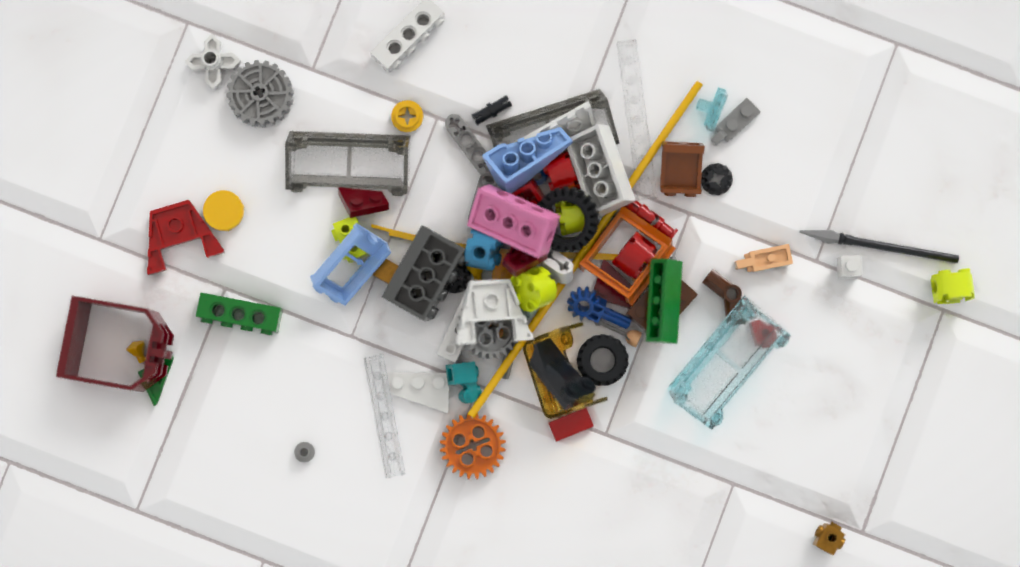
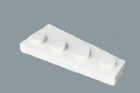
(571, 122)

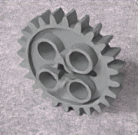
(487, 348)

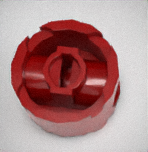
(561, 172)
(634, 254)

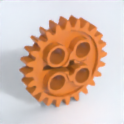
(480, 463)

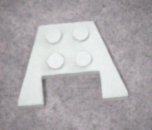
(491, 302)

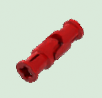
(648, 215)

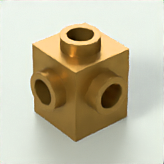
(836, 541)

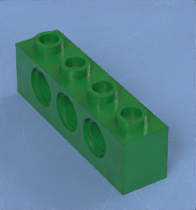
(208, 303)

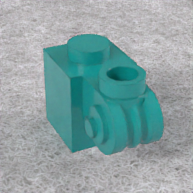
(466, 376)

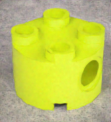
(570, 219)
(952, 287)
(534, 288)

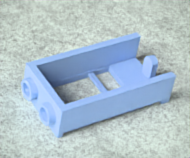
(366, 241)

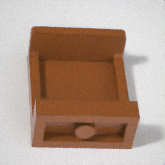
(681, 168)

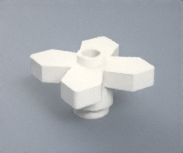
(212, 51)

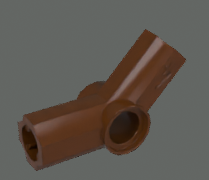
(720, 285)

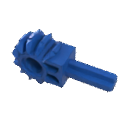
(596, 308)

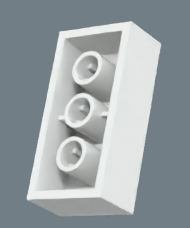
(600, 169)

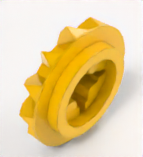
(401, 109)

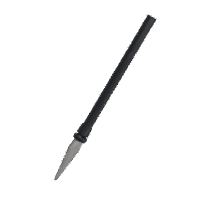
(831, 236)

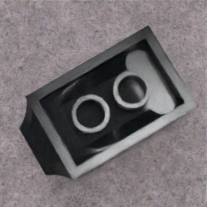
(560, 376)

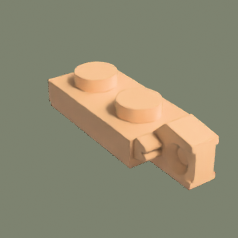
(766, 259)

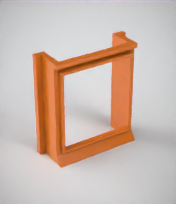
(642, 282)

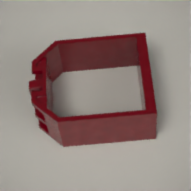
(75, 337)

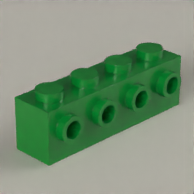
(664, 301)

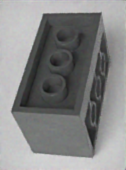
(412, 269)

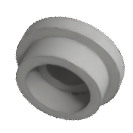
(311, 452)

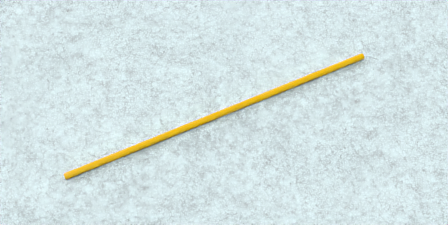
(585, 249)

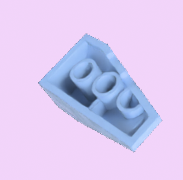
(520, 161)

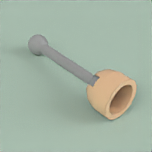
(632, 337)

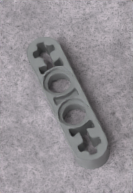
(469, 149)

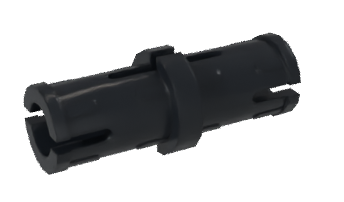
(491, 110)

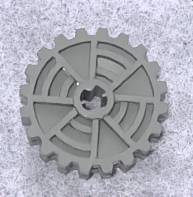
(268, 80)

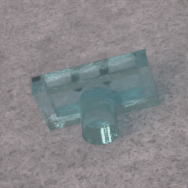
(713, 108)

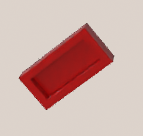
(571, 424)

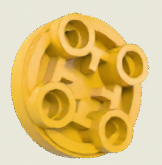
(223, 210)

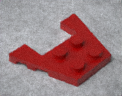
(176, 226)

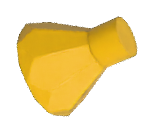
(476, 273)
(137, 349)

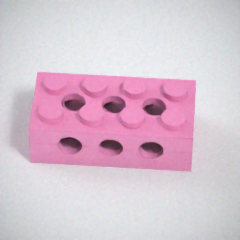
(513, 220)

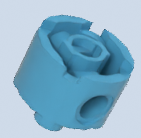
(482, 251)

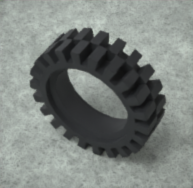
(589, 212)

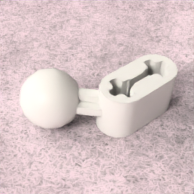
(559, 267)

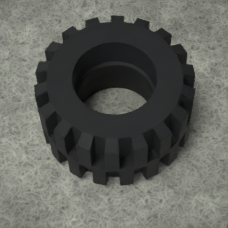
(607, 342)

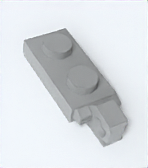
(735, 121)

